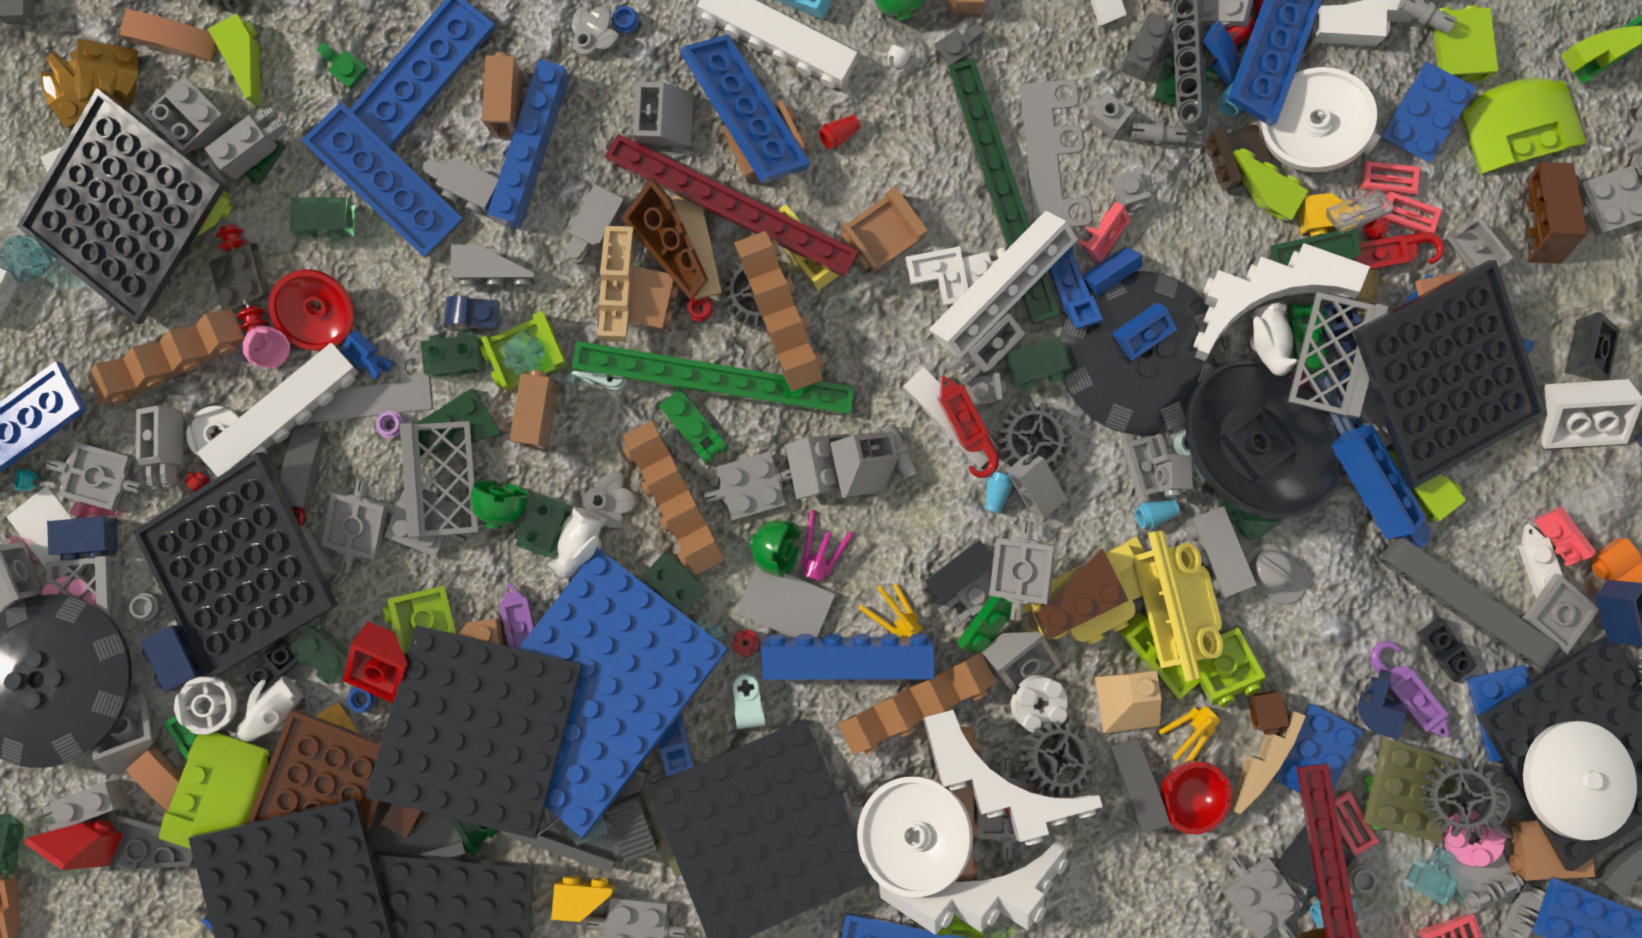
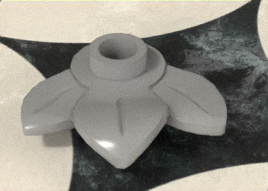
(595, 28)
(614, 499)

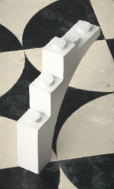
(1357, 22)
(1307, 272)
(1028, 811)
(980, 902)

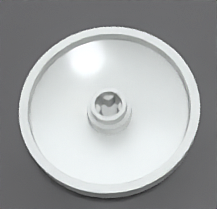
(1323, 121)
(1580, 780)
(914, 836)

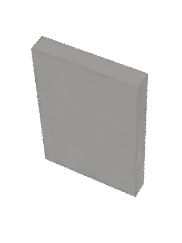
(785, 603)

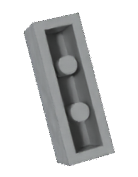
(1220, 552)

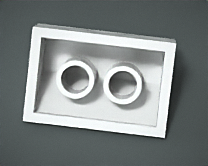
(1589, 413)

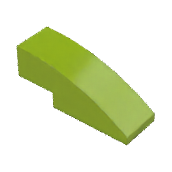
(1603, 47)
(1140, 639)

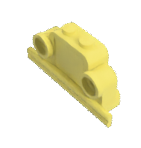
(1179, 605)
(1117, 618)

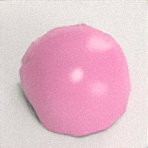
(266, 347)

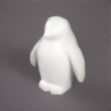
(1273, 338)
(577, 541)
(269, 709)

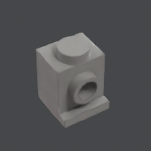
(1107, 122)
(1174, 474)

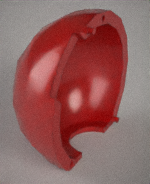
(1196, 797)

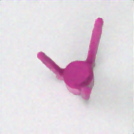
(816, 565)

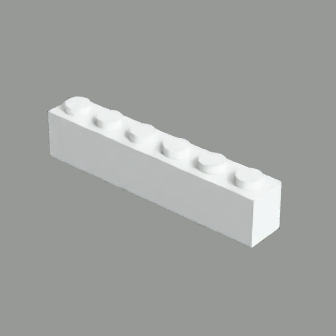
(781, 37)
(1003, 284)
(280, 410)

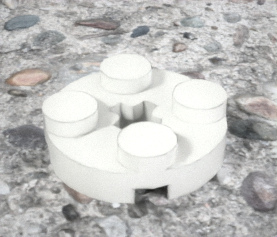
(204, 423)
(1027, 696)

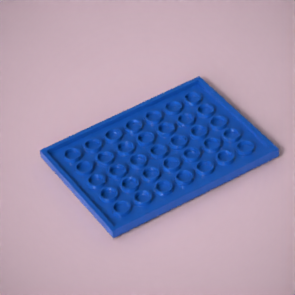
(635, 681)

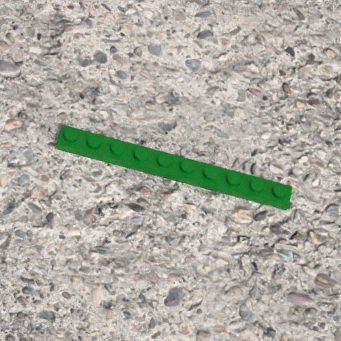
(709, 378)

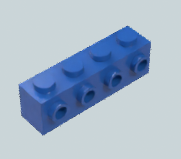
(1379, 482)

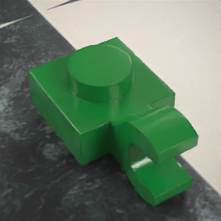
(344, 67)

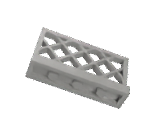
(1358, 377)
(413, 481)
(106, 578)

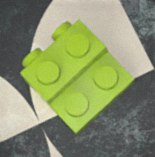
(421, 608)
(1231, 672)

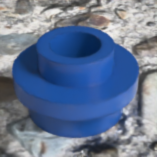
(356, 705)

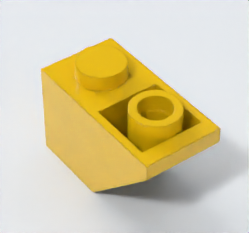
(1313, 214)
(577, 898)

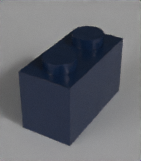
(82, 536)
(1621, 611)
(170, 658)

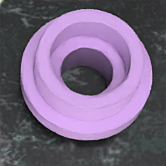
(382, 421)

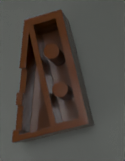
(1557, 212)
(1083, 596)

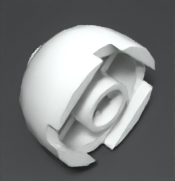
(205, 705)

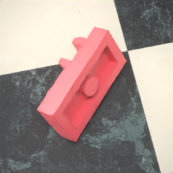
(1110, 228)
(1565, 536)

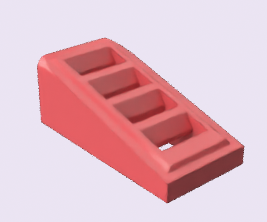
(1450, 925)

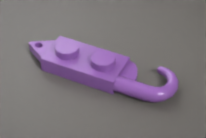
(516, 616)
(1410, 690)

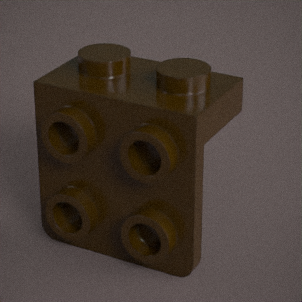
(1220, 147)

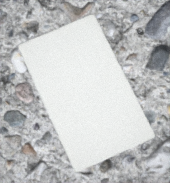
(31, 523)

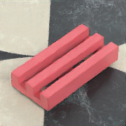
(1386, 188)
(1417, 205)
(1347, 796)

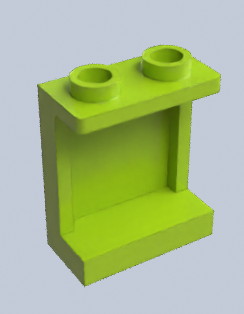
(1469, 46)
(538, 327)

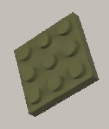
(1397, 790)

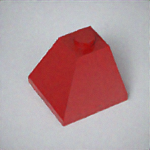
(375, 662)
(78, 845)

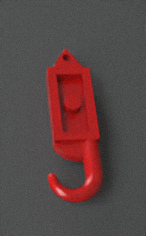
(1397, 250)
(967, 424)

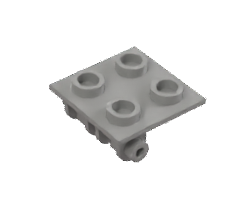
(1486, 884)
(1523, 914)

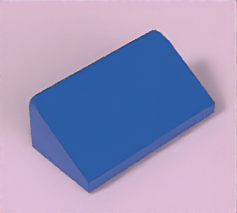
(1113, 270)
(1145, 331)

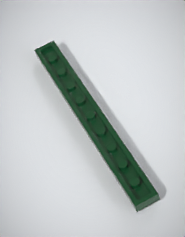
(998, 176)

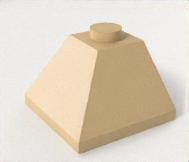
(1129, 700)

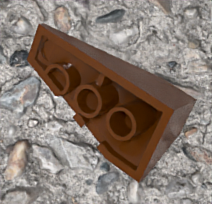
(664, 235)

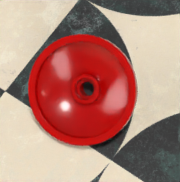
(300, 319)

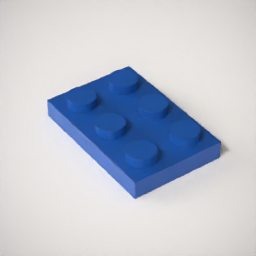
(1427, 112)
(1491, 688)
(1320, 740)

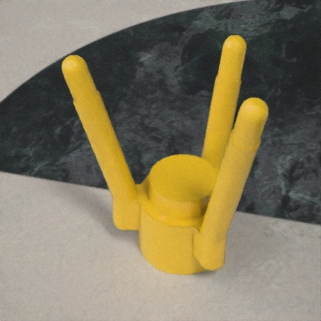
(906, 623)
(1204, 725)

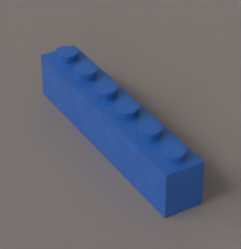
(528, 144)
(847, 657)

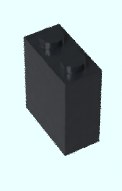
(957, 573)

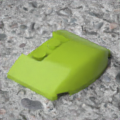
(1521, 123)
(215, 787)

